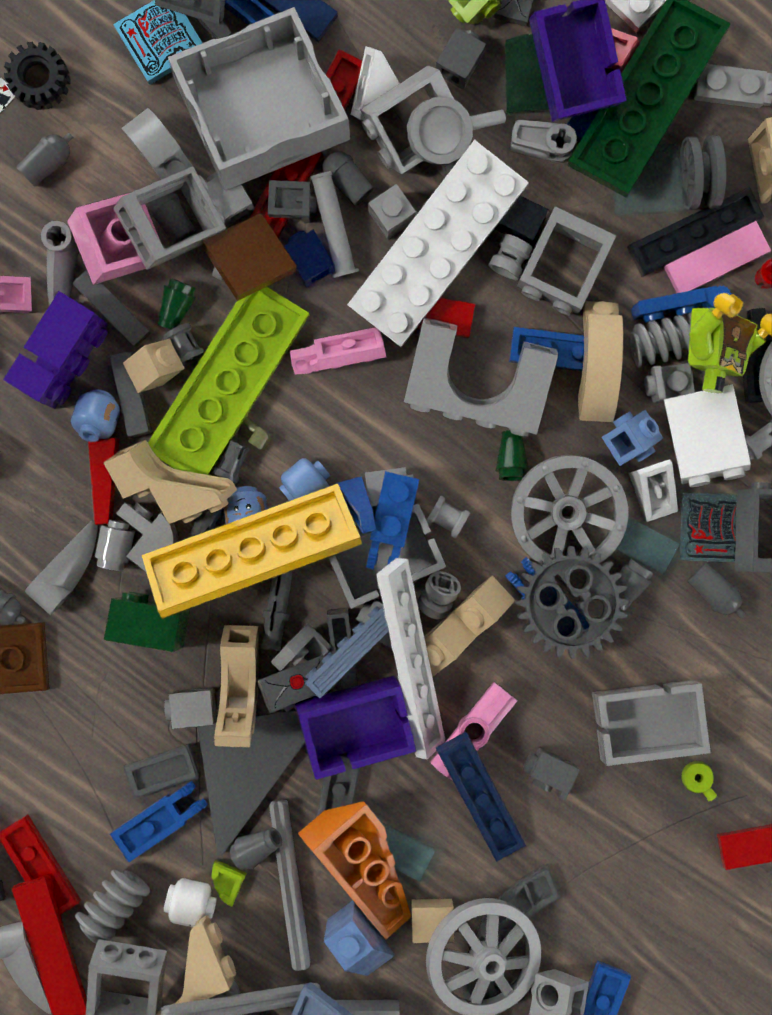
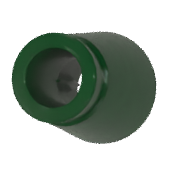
(175, 303)
(512, 458)

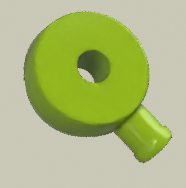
(704, 783)

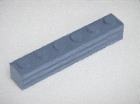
(349, 653)

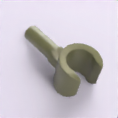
(260, 437)

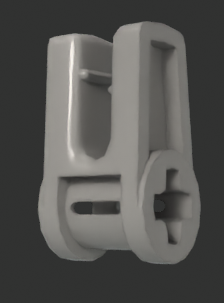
(540, 138)

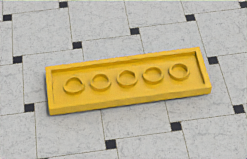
(250, 550)

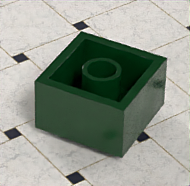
(138, 623)

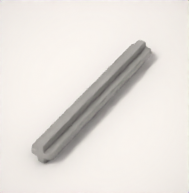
(290, 887)
(240, 1003)

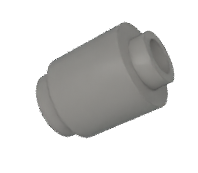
(114, 545)

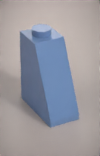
(356, 941)

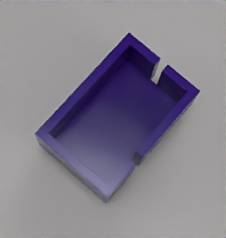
(574, 58)
(62, 346)
(355, 722)

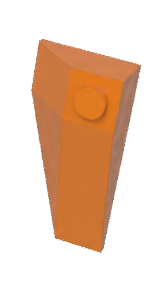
(357, 855)

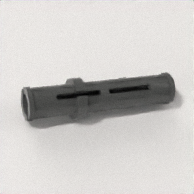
(229, 469)
(276, 611)

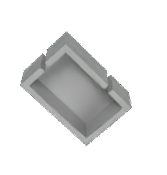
(361, 583)
(651, 722)

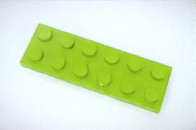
(227, 381)

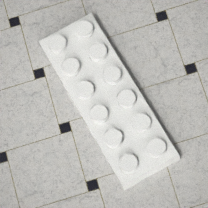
(438, 243)

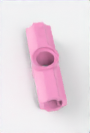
(488, 713)

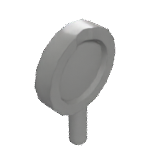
(443, 129)

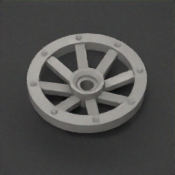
(579, 515)
(481, 954)

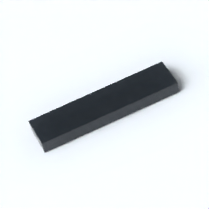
(695, 232)

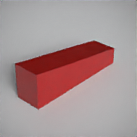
(102, 483)

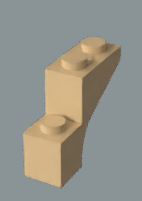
(176, 491)
(465, 623)
(207, 967)

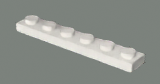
(411, 656)

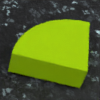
(227, 881)

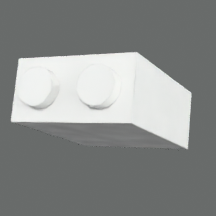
(707, 436)

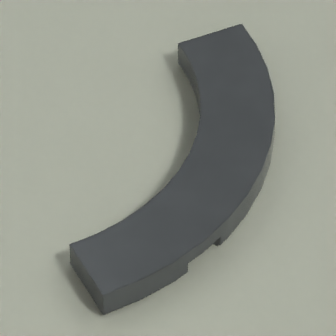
(530, 896)

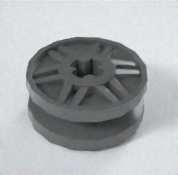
(703, 172)

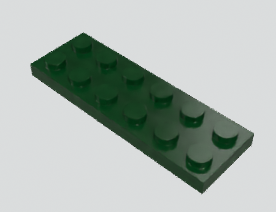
(655, 89)

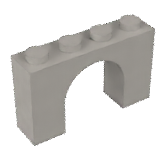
(516, 408)

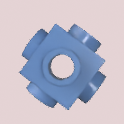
(633, 437)

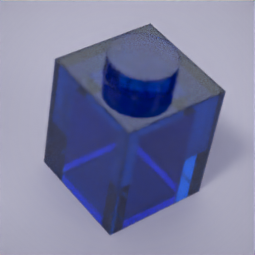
(309, 256)

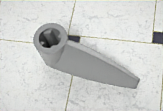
(60, 259)
(63, 573)
(21, 964)

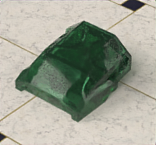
(523, 76)

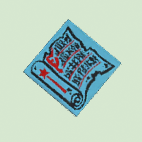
(155, 35)

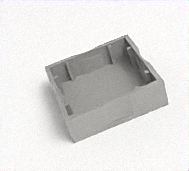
(260, 98)

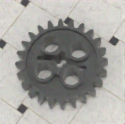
(598, 585)

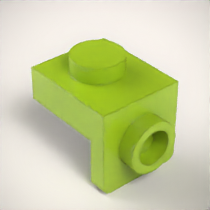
(475, 10)

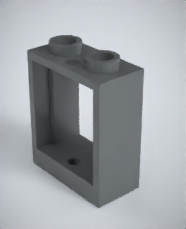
(748, 526)

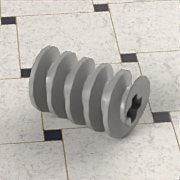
(660, 339)
(113, 905)

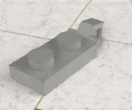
(734, 86)

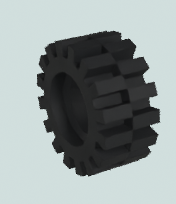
(23, 62)

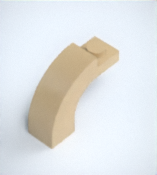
(601, 362)
(238, 686)

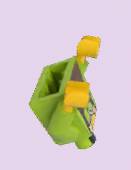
(723, 340)

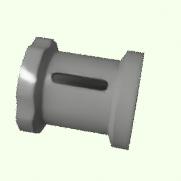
(448, 517)

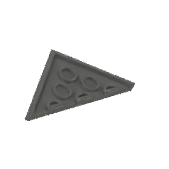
(244, 775)

